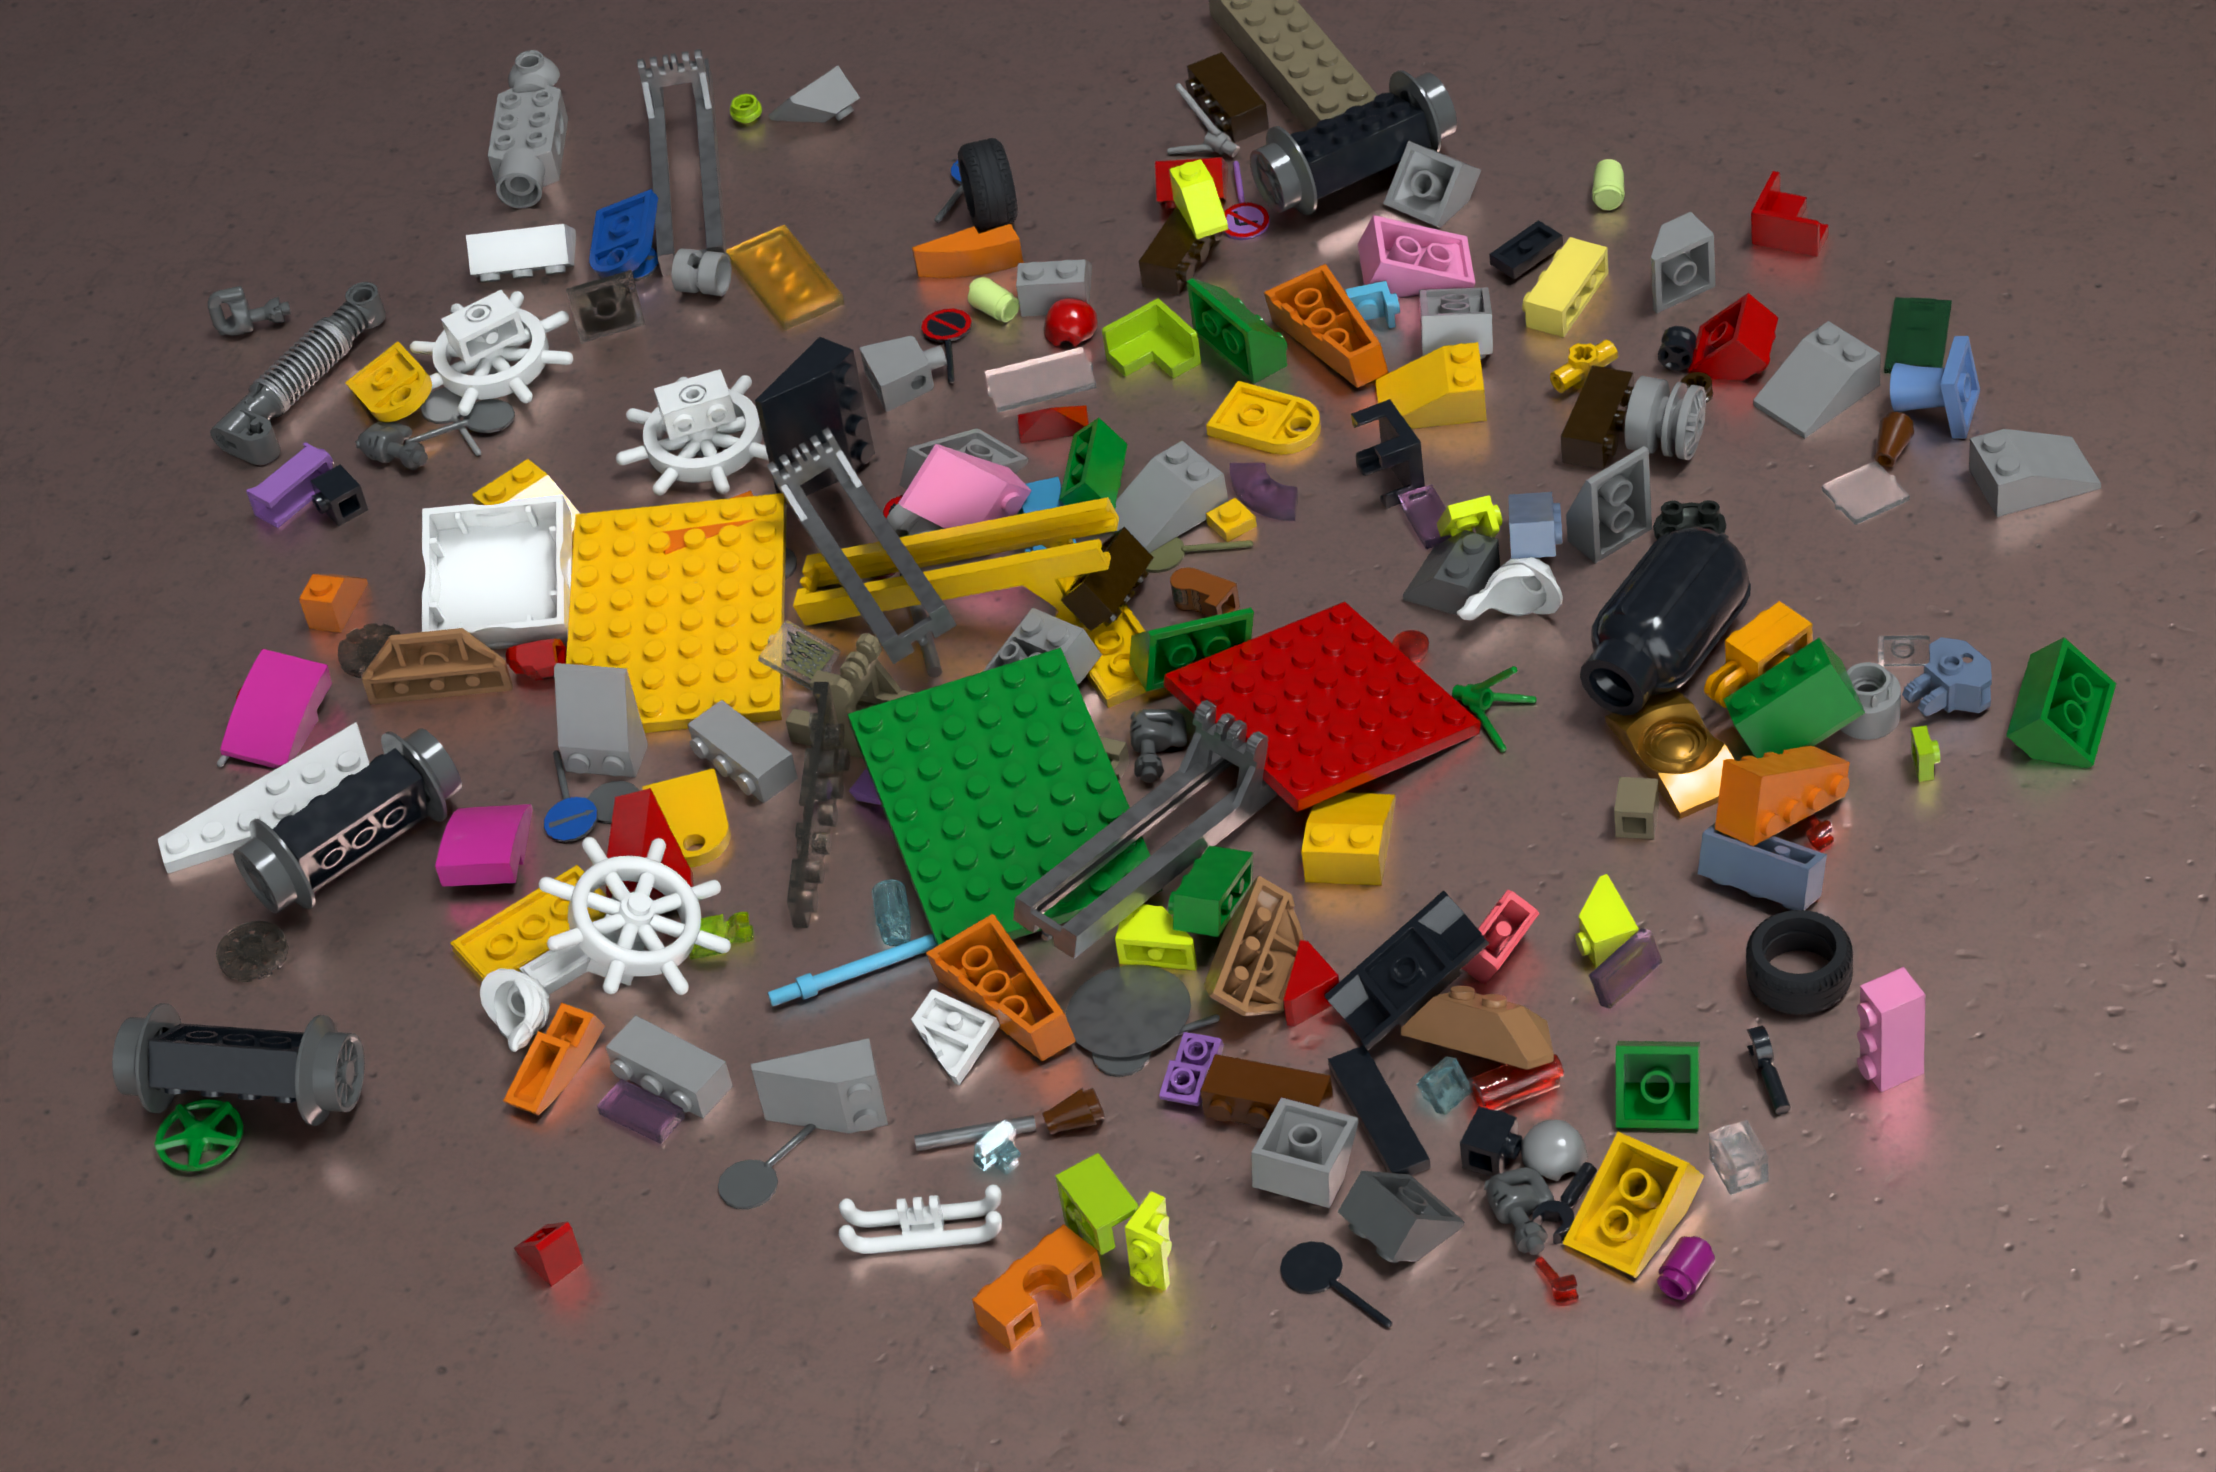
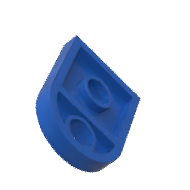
(623, 234)

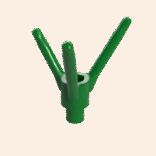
(1480, 697)

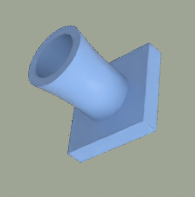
(1931, 387)

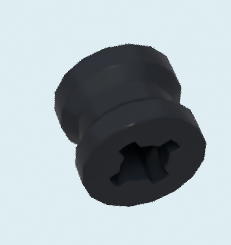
(1677, 348)

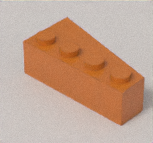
(1328, 324)
(1777, 791)
(996, 978)

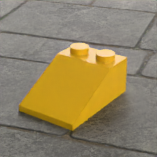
(1438, 387)
(521, 482)
(1348, 839)
(1632, 1205)

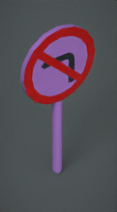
(1246, 218)

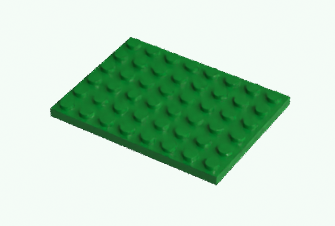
(994, 790)

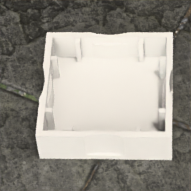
(499, 570)

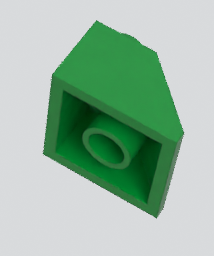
(1657, 1084)

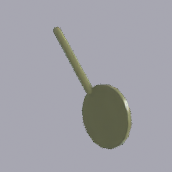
(1173, 552)

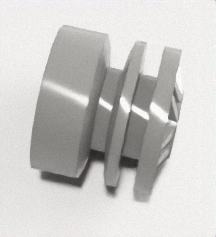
(1665, 417)

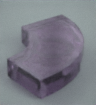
(1262, 493)

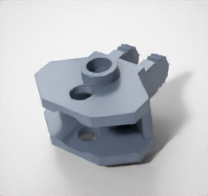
(1951, 682)

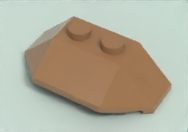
(434, 667)
(1256, 952)
(1483, 1027)

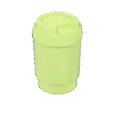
(1608, 185)
(993, 299)

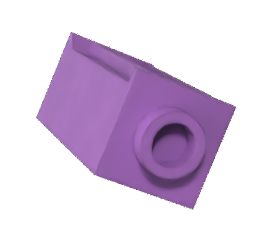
(289, 486)

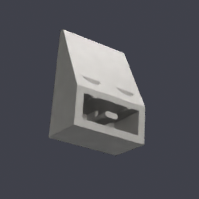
(1044, 633)

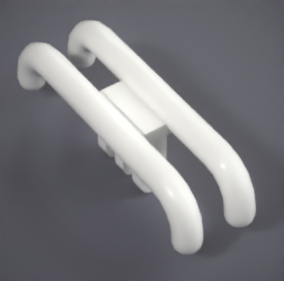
(921, 1224)

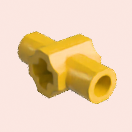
(1580, 362)

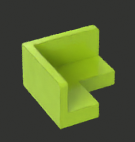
(1151, 336)
(1094, 1201)

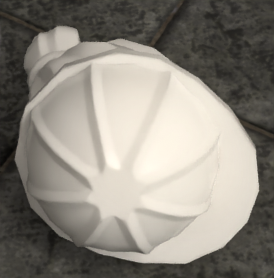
(1517, 590)
(515, 1004)

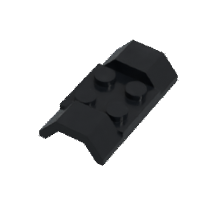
(1407, 970)

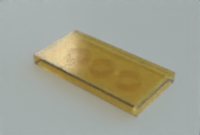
(785, 277)

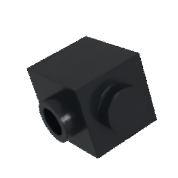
(338, 495)
(1490, 1142)

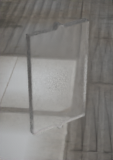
(1040, 379)

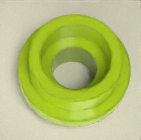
(745, 108)

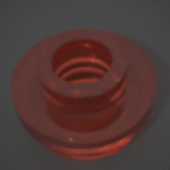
(1412, 644)

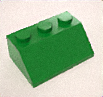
(1235, 332)
(1178, 645)
(1795, 702)
(2061, 706)

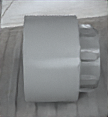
(1881, 700)

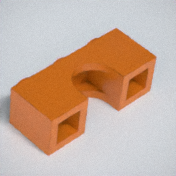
(1057, 1263)

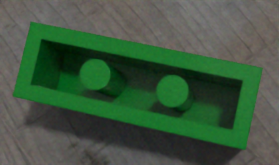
(1094, 465)
(1211, 891)

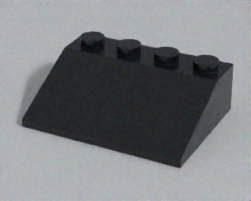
(814, 395)

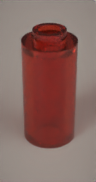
(1512, 1084)

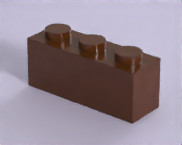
(1251, 1090)

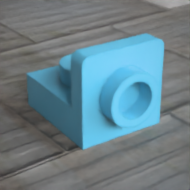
(1375, 302)

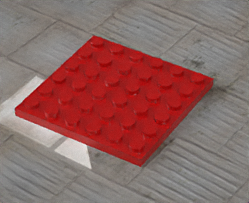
(1330, 701)

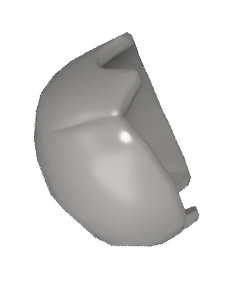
(1553, 1149)

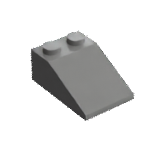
(1456, 318)
(1820, 380)
(970, 442)
(2028, 469)
(1170, 496)
(1612, 507)
(598, 721)
(823, 1087)

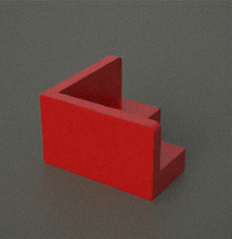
(1779, 221)

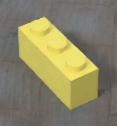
(1566, 287)

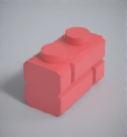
(1503, 929)

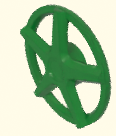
(198, 1135)

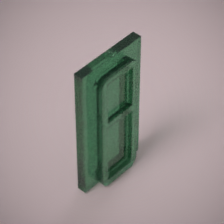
(1918, 332)

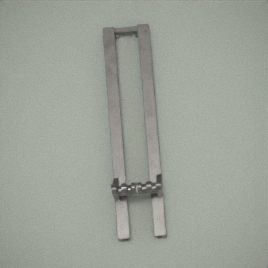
(653, 81)
(831, 456)

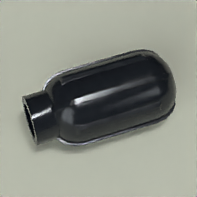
(1665, 618)

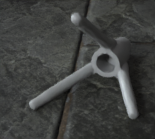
(1214, 139)

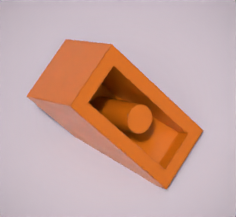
(331, 600)

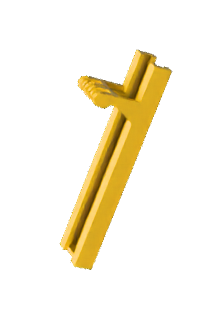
(1042, 571)

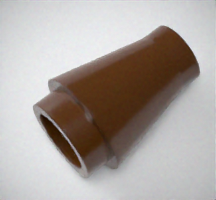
(1893, 436)
(1075, 1112)

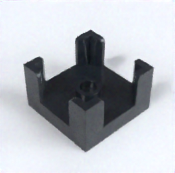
(1398, 450)

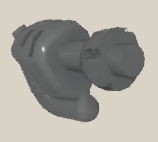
(242, 317)
(385, 441)
(1152, 735)
(1516, 1203)

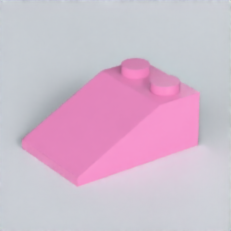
(1414, 257)
(963, 489)

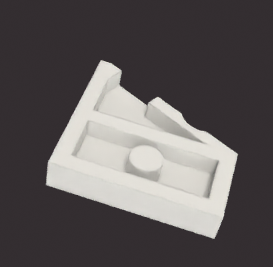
(954, 1032)

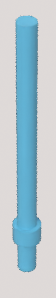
(808, 985)

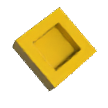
(1231, 519)

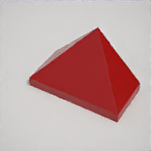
(1052, 423)

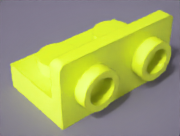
(1469, 515)
(1149, 1242)

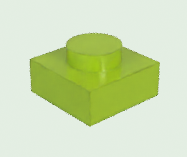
(1924, 753)

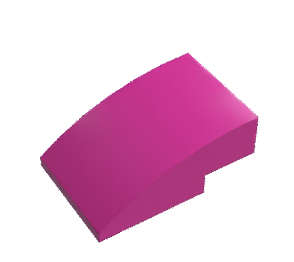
(275, 709)
(484, 845)

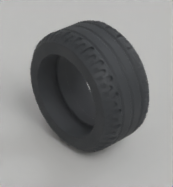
(987, 183)
(1799, 932)

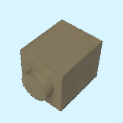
(1636, 807)

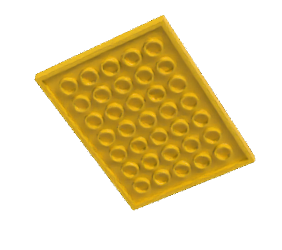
(687, 618)

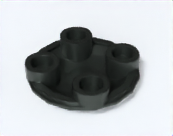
(1687, 515)

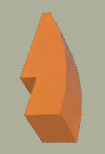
(968, 253)
(554, 1059)

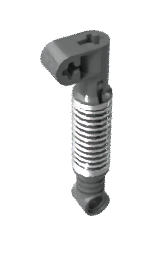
(247, 426)

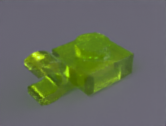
(735, 930)

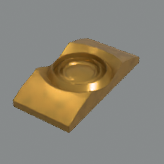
(1676, 749)

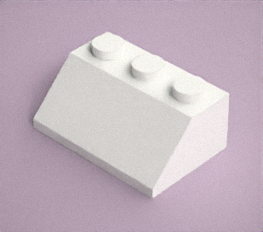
(521, 251)

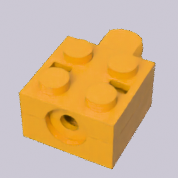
(1757, 648)

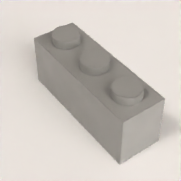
(742, 751)
(669, 1067)

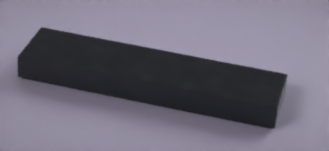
(1378, 1112)

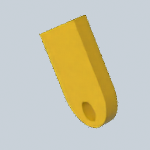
(391, 385)
(1265, 420)
(695, 814)

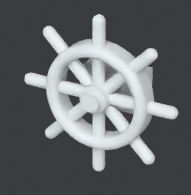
(487, 339)
(698, 418)
(633, 918)

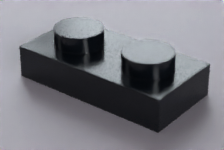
(1526, 249)

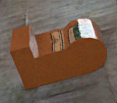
(1203, 592)

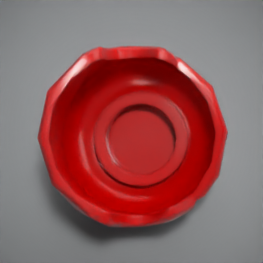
(1070, 321)

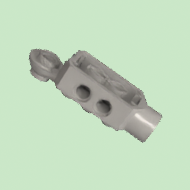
(528, 131)

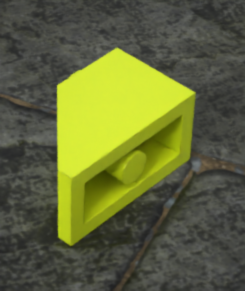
(1197, 199)
(1603, 922)
(1149, 939)

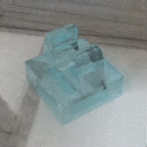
(1444, 1085)
(998, 1149)

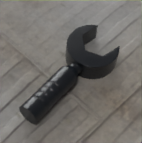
(1762, 1057)
(1561, 1210)

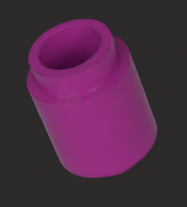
(1685, 1267)

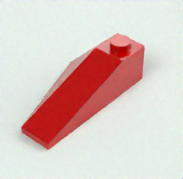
(634, 826)

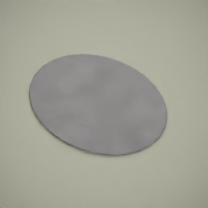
(1128, 1010)

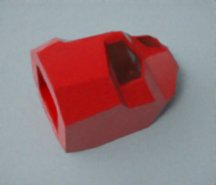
(536, 658)

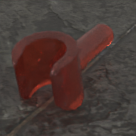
(1819, 833)
(1562, 1287)

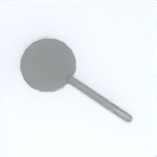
(442, 408)

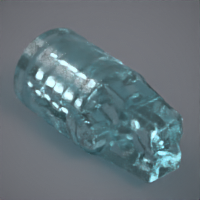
(892, 912)

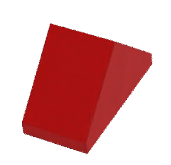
(1307, 985)
(551, 1252)

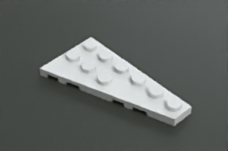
(269, 799)

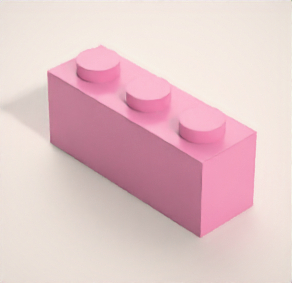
(1891, 1029)

